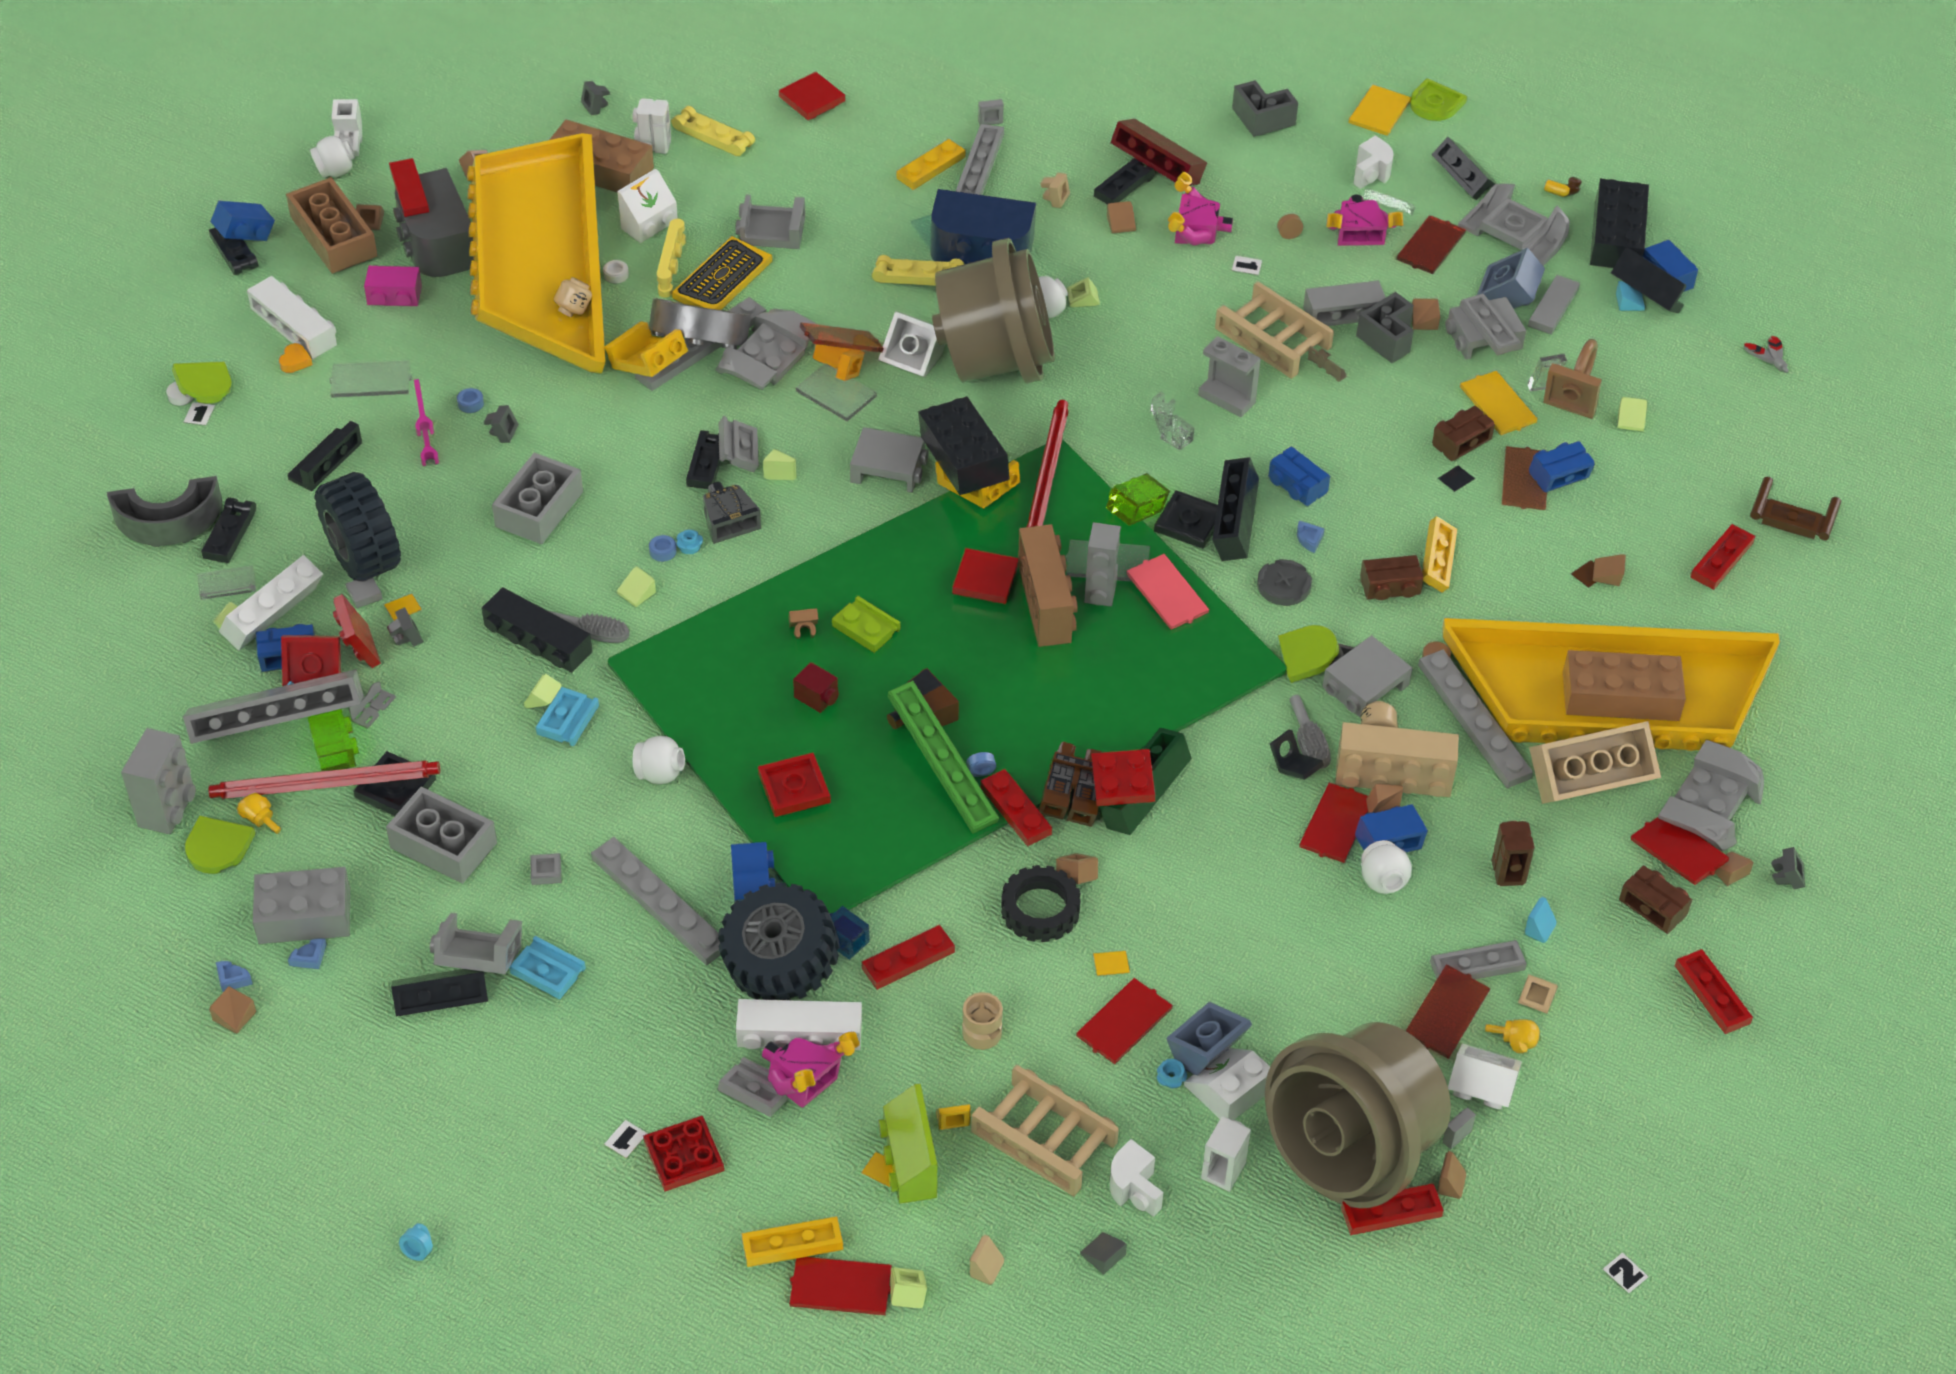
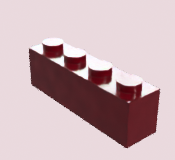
(1157, 151)

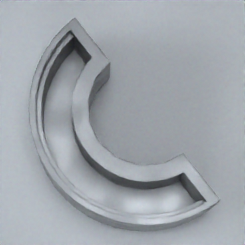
(699, 323)
(169, 521)

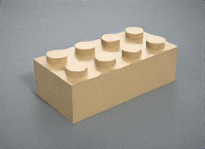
(1397, 756)
(1595, 762)

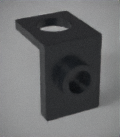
(1294, 763)

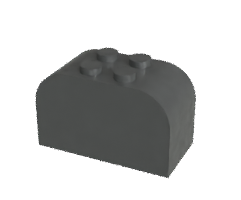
(439, 238)

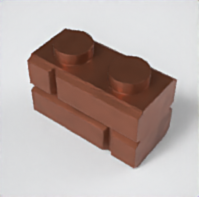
(1463, 433)
(1391, 577)
(1512, 853)
(1656, 899)

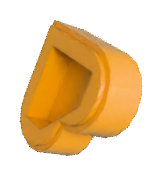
(294, 358)

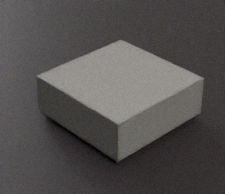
(990, 112)
(363, 592)
(545, 869)
(1459, 1128)

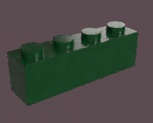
(1168, 758)

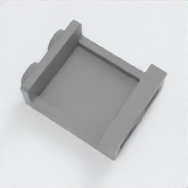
(771, 225)
(1468, 337)
(1231, 377)
(888, 456)
(1366, 675)
(476, 949)

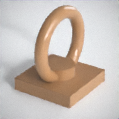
(1575, 388)

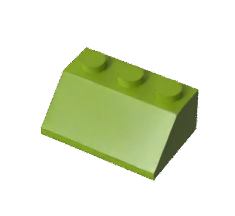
(909, 1147)

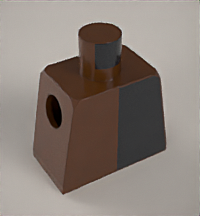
(937, 696)

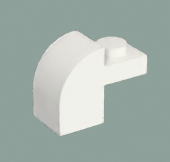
(348, 122)
(1373, 162)
(1130, 1176)

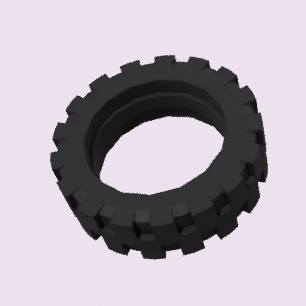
(1040, 928)

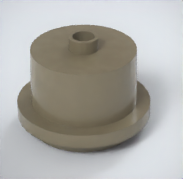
(994, 316)
(1356, 1111)

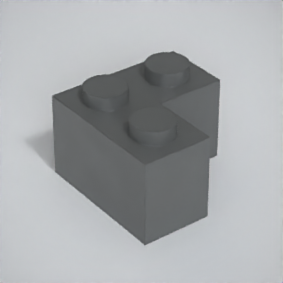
(1263, 111)
(1387, 327)

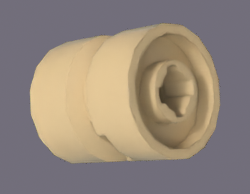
(982, 1020)

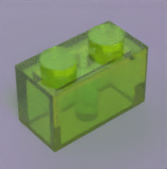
(1137, 499)
(332, 741)

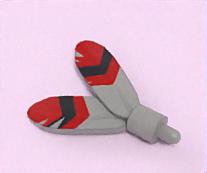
(1772, 355)

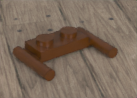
(1791, 517)

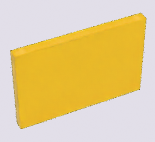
(1379, 110)

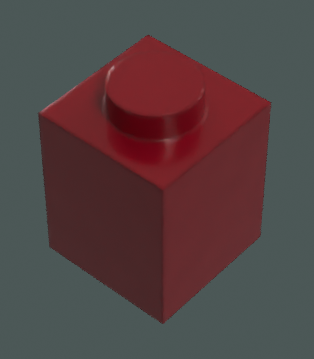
(816, 687)

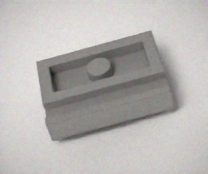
(738, 444)
(751, 1086)

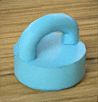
(416, 1242)

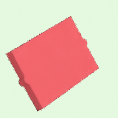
(1167, 591)

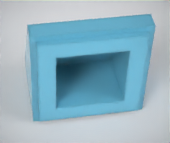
(1629, 298)
(1540, 921)

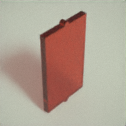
(1431, 244)
(841, 337)
(1518, 484)
(1447, 1011)

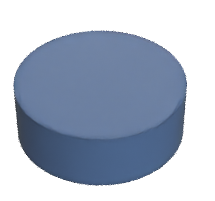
(470, 400)
(662, 548)
(981, 764)

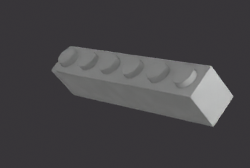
(273, 706)

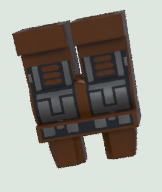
(1066, 776)

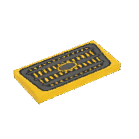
(722, 275)

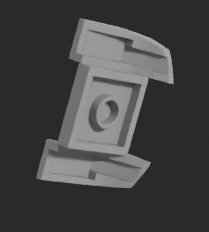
(1517, 224)
(769, 351)
(1714, 793)

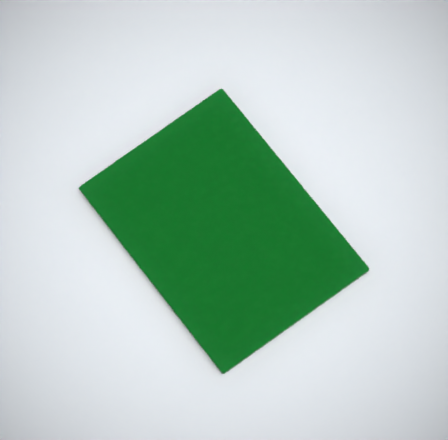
(729, 673)

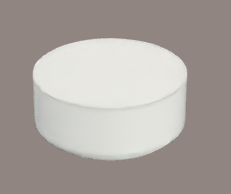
(615, 271)
(176, 397)

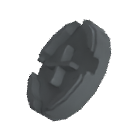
(1284, 582)

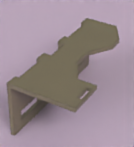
(1321, 360)

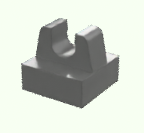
(593, 98)
(503, 424)
(404, 629)
(1791, 867)

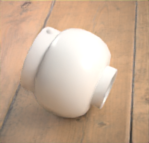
(333, 156)
(1054, 295)
(658, 760)
(1385, 867)

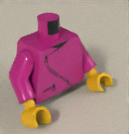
(1197, 216)
(1362, 222)
(805, 1068)

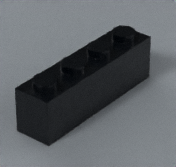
(1235, 509)
(537, 630)

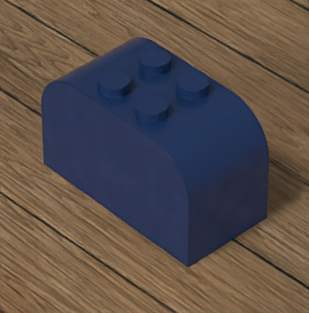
(969, 223)

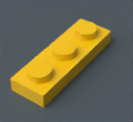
(931, 164)
(1439, 554)
(792, 1241)

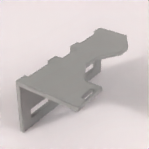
(374, 707)

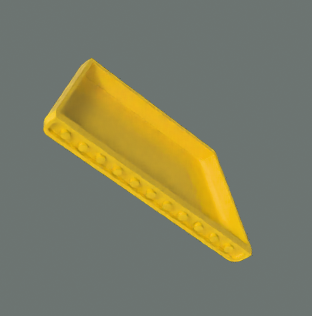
(531, 233)
(1522, 665)

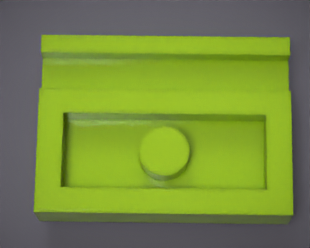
(866, 624)

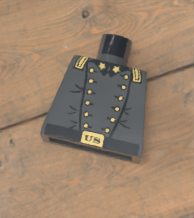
(729, 512)

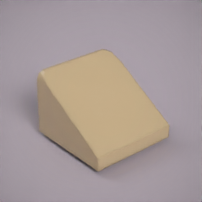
(1538, 994)
(986, 1261)

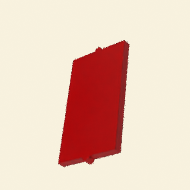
(1335, 822)
(1680, 850)
(1124, 1020)
(840, 1285)

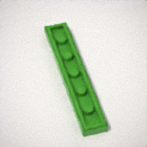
(943, 757)

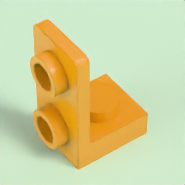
(844, 359)

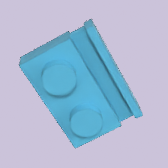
(567, 716)
(547, 967)

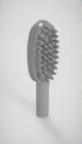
(599, 627)
(1309, 736)

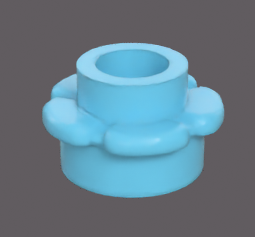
(689, 541)
(1174, 1067)

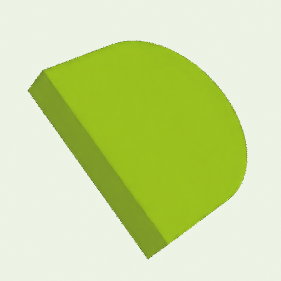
(1436, 101)
(203, 380)
(1308, 651)
(217, 844)

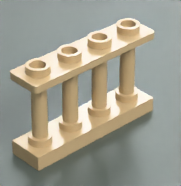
(1262, 344)
(1037, 1156)

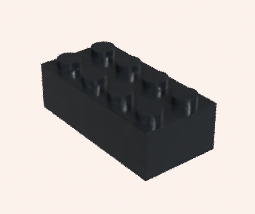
(1618, 221)
(963, 445)

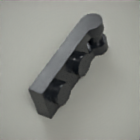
(1124, 182)
(234, 252)
(705, 461)
(228, 530)

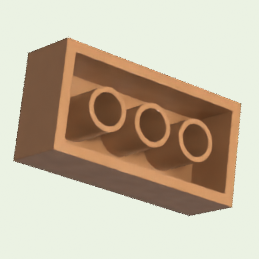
(615, 157)
(331, 225)
(1046, 585)
(1623, 685)

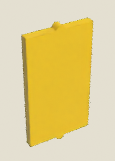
(1498, 402)

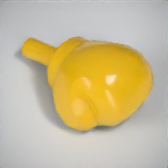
(257, 810)
(1521, 1034)

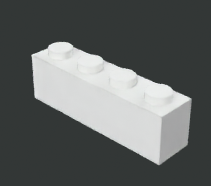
(292, 316)
(270, 602)
(788, 1019)

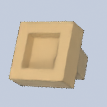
(1057, 189)

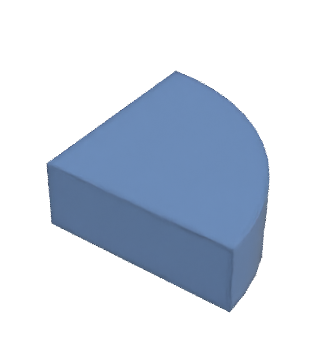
(1309, 535)
(308, 955)
(232, 975)

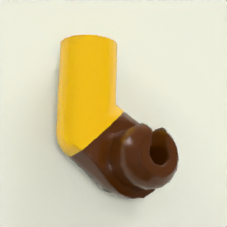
(1563, 190)

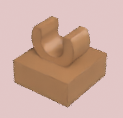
(803, 618)

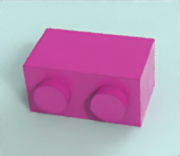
(393, 285)

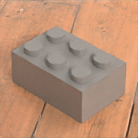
(537, 498)
(158, 781)
(441, 834)
(301, 905)

